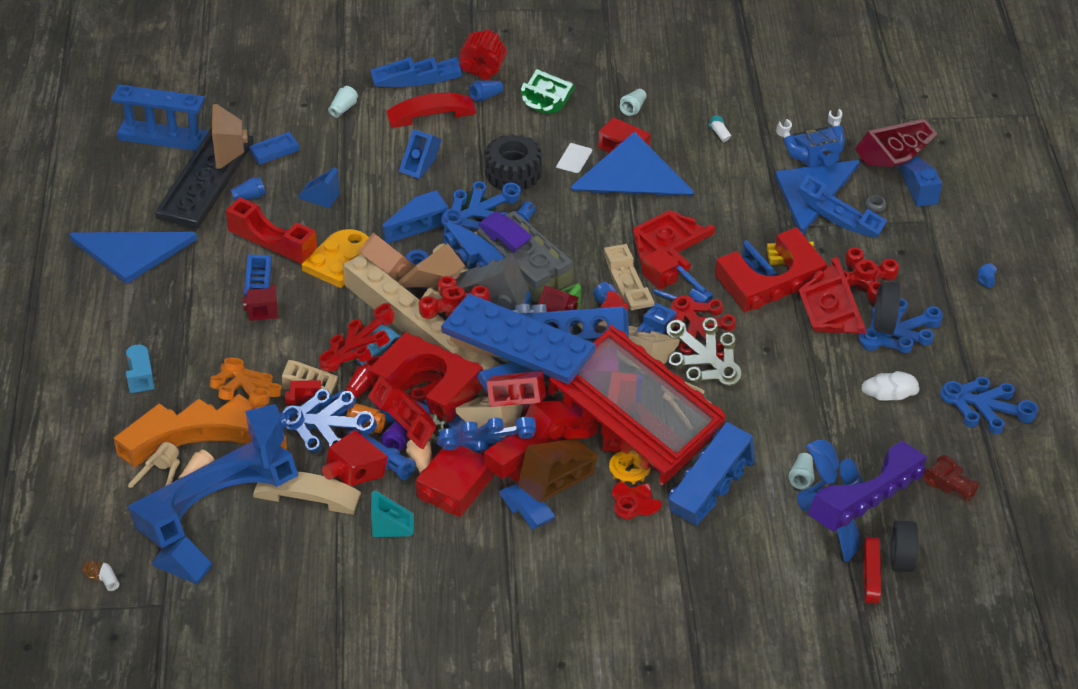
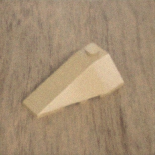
(656, 344)

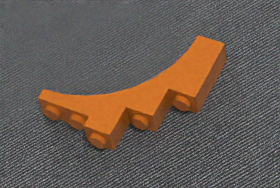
(194, 424)

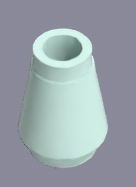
(344, 99)
(632, 102)
(802, 472)

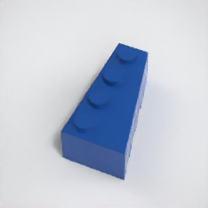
(712, 473)

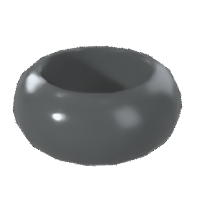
(875, 199)

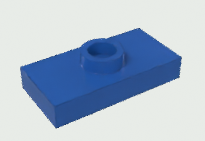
(274, 148)

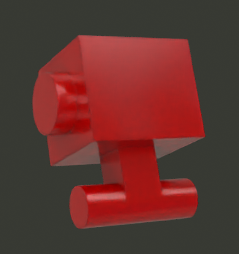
(661, 267)

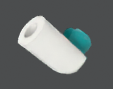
(718, 125)

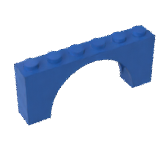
(161, 511)

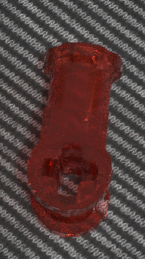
(950, 477)

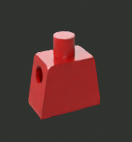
(354, 460)

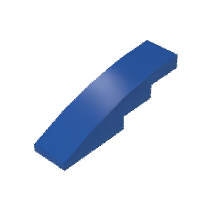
(407, 73)

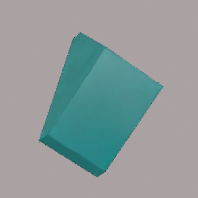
(390, 518)

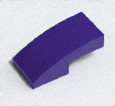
(508, 231)

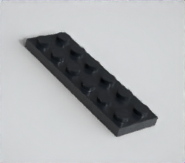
(198, 186)

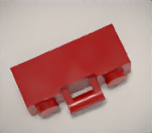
(558, 421)

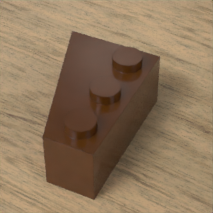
(555, 467)

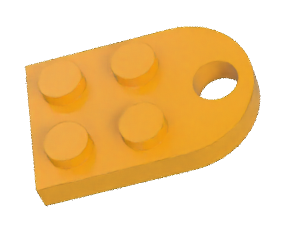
(332, 254)

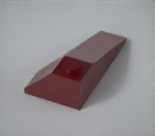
(895, 143)

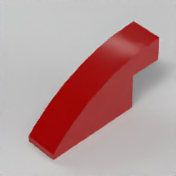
(508, 455)

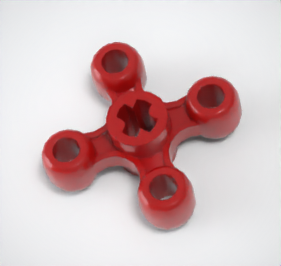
(867, 272)
(451, 297)

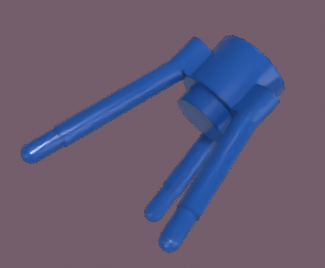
(698, 293)

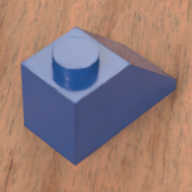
(419, 153)

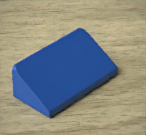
(756, 261)

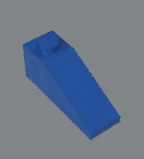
(921, 181)
(417, 216)
(266, 431)

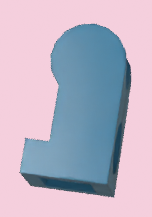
(140, 372)

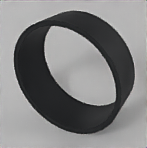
(887, 307)

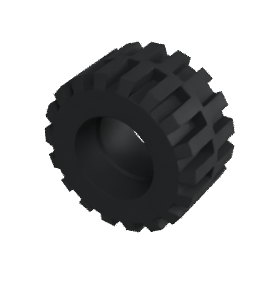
(513, 161)

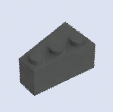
(502, 279)

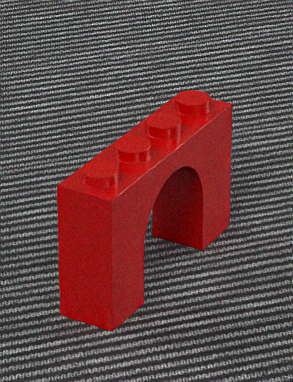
(755, 290)
(414, 355)

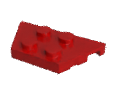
(668, 232)
(831, 302)

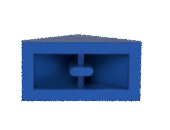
(323, 189)
(183, 560)

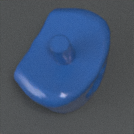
(986, 275)

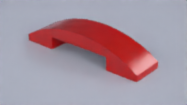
(429, 104)
(404, 409)

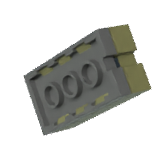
(538, 260)

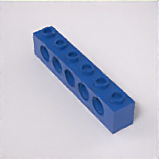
(588, 317)

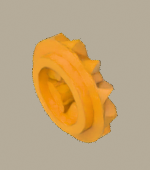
(621, 461)

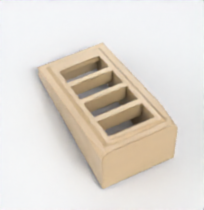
(296, 371)

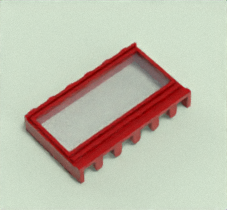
(642, 404)

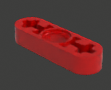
(872, 576)

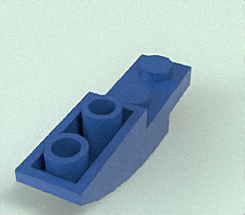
(469, 246)

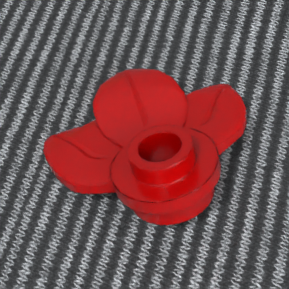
(634, 501)

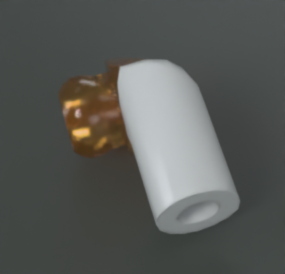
(101, 572)

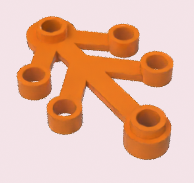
(248, 380)

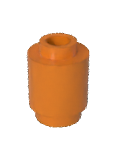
(380, 417)

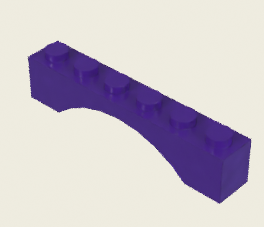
(841, 504)

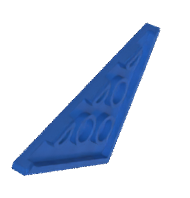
(633, 170)
(790, 180)
(131, 252)

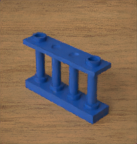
(159, 134)

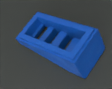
(258, 261)

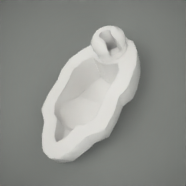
(891, 386)

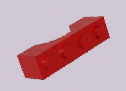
(250, 223)

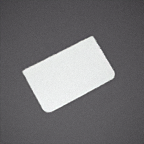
(574, 158)

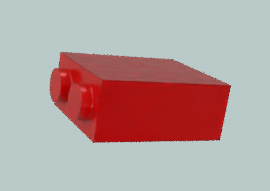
(453, 480)

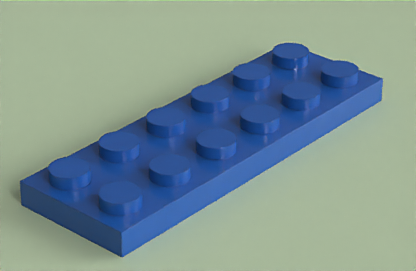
(518, 338)

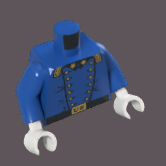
(817, 145)

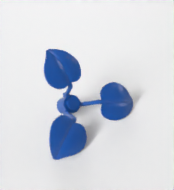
(827, 464)

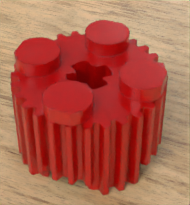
(482, 54)

